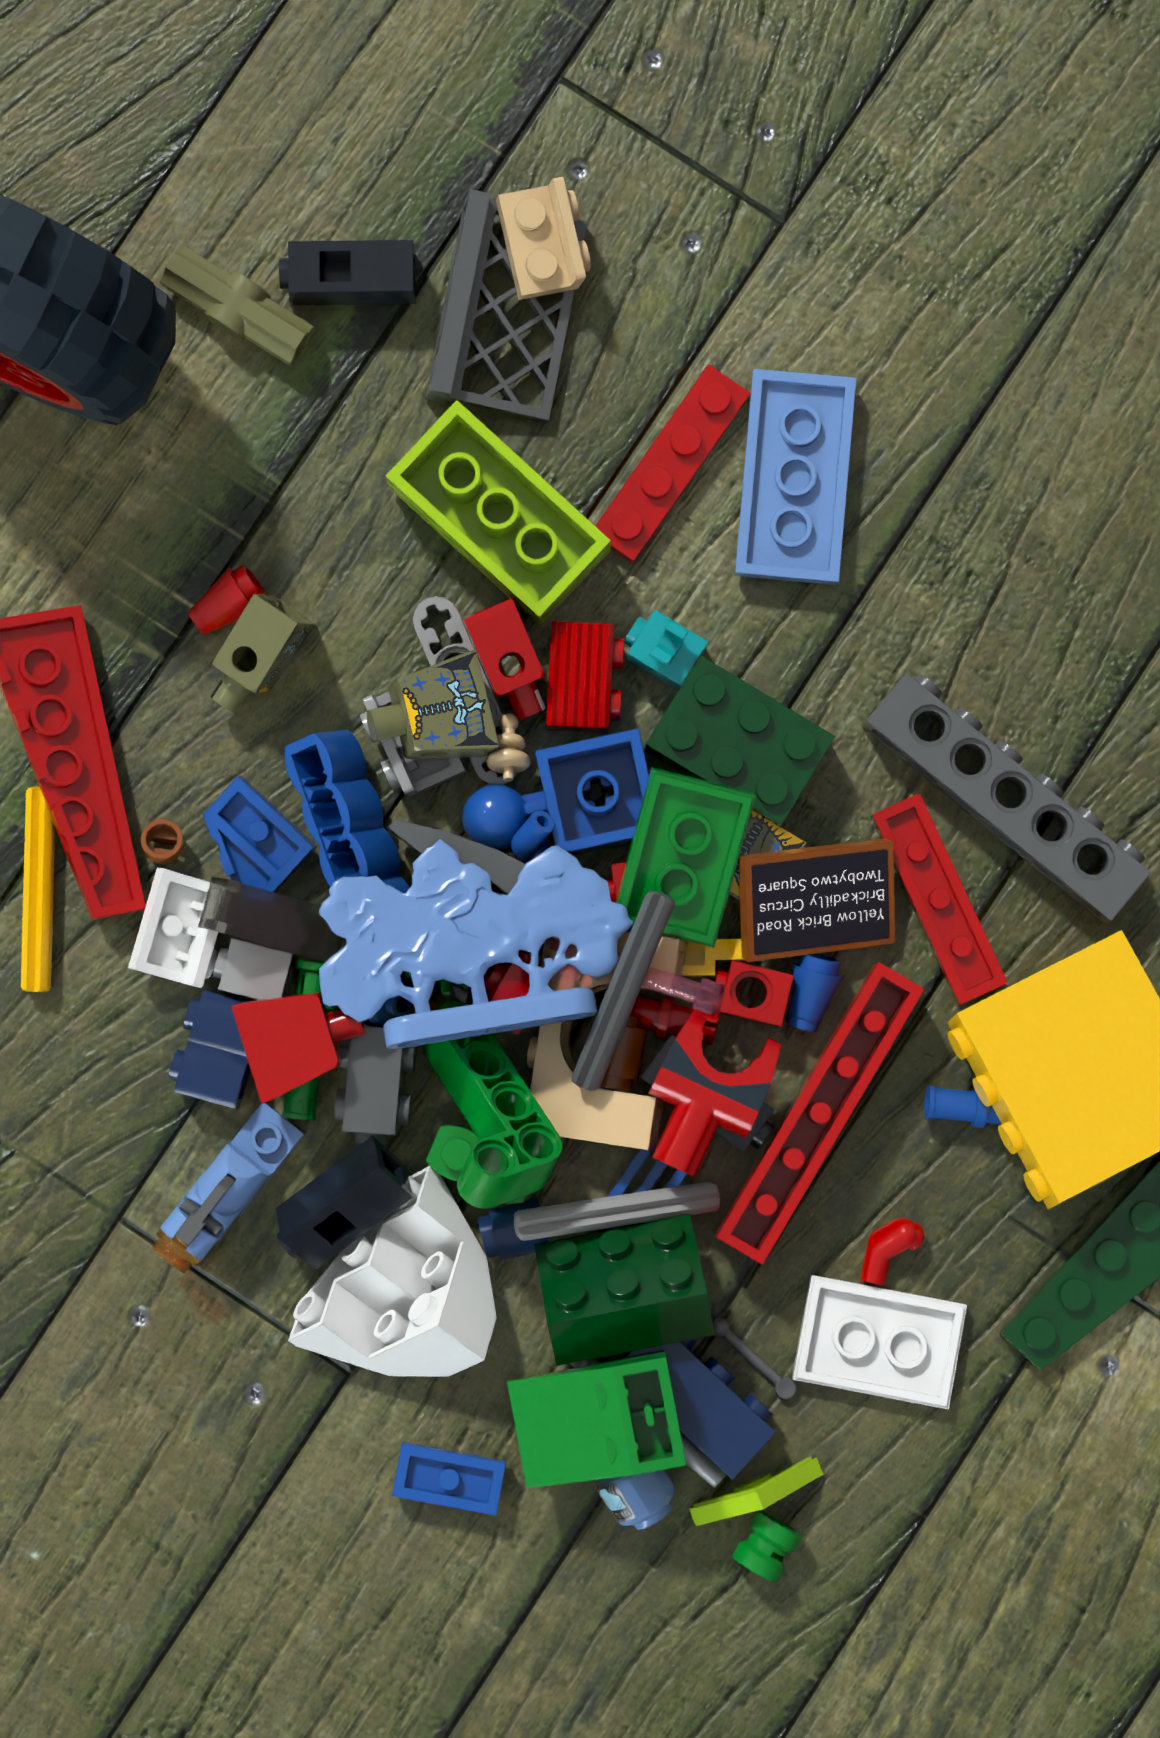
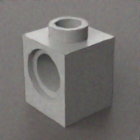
(254, 970)

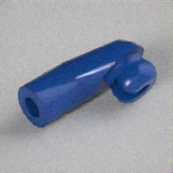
(531, 837)

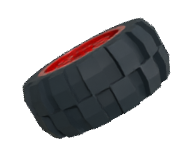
(77, 320)

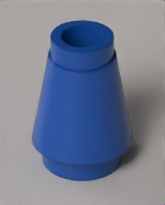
(812, 990)

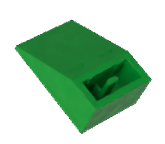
(597, 1421)

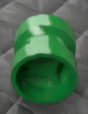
(767, 1546)

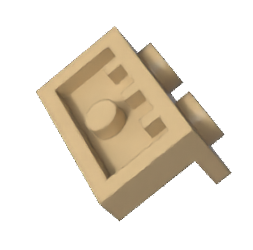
(543, 239)

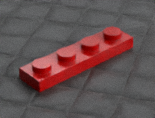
(672, 462)
(939, 900)

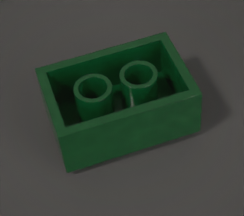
(739, 739)
(623, 1290)

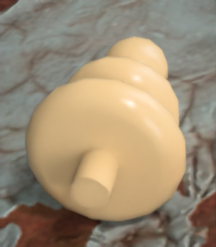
(509, 756)

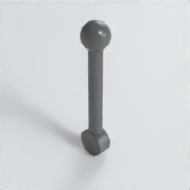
(783, 1386)

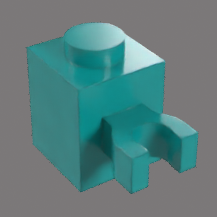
(664, 648)

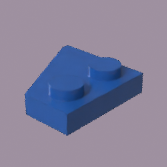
(255, 838)

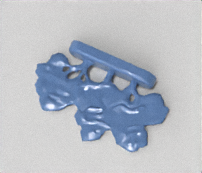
(459, 928)

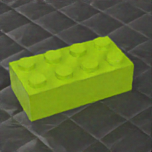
(498, 513)

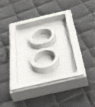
(879, 1341)

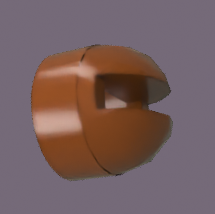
(162, 832)

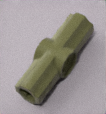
(237, 305)

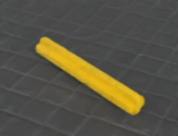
(37, 894)

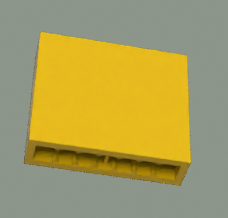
(1070, 1067)

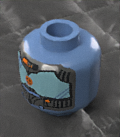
(638, 1498)

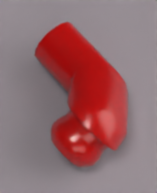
(886, 1243)

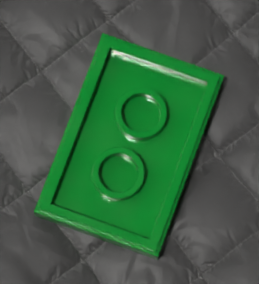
(686, 849)

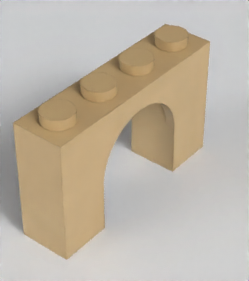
(602, 1113)

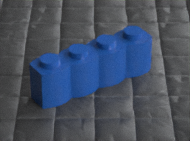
(342, 808)

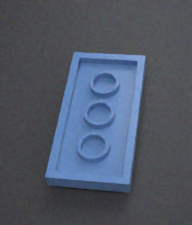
(795, 477)

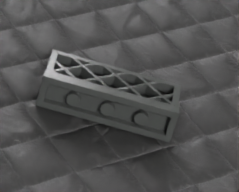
(461, 311)

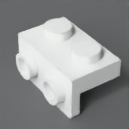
(169, 934)

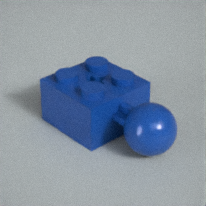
(566, 774)

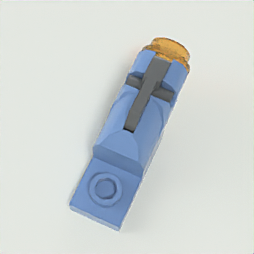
(226, 1188)

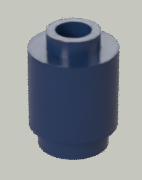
(499, 1232)

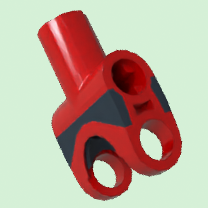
(706, 1096)

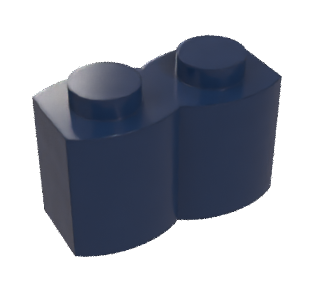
(215, 1059)

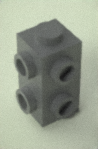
(374, 1087)

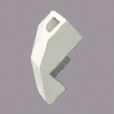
(405, 1293)

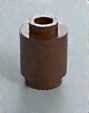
(627, 1057)

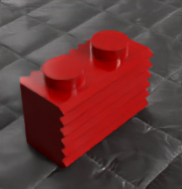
(582, 676)

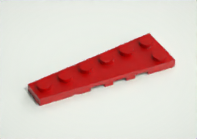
(64, 731)

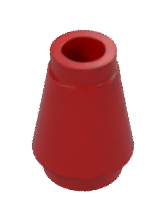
(225, 599)

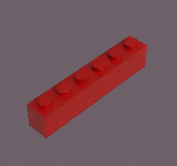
(818, 1112)

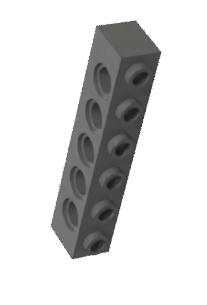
(1121, 866)

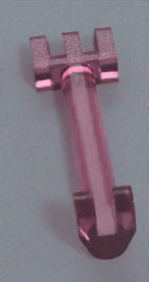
(705, 995)

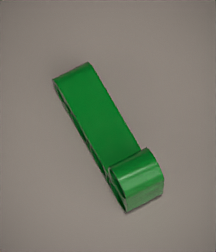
(514, 1134)

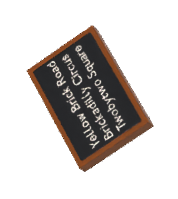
(817, 899)

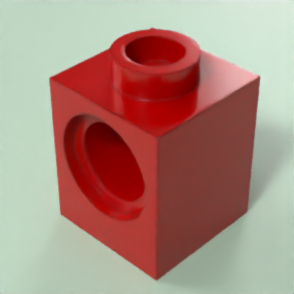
(776, 989)

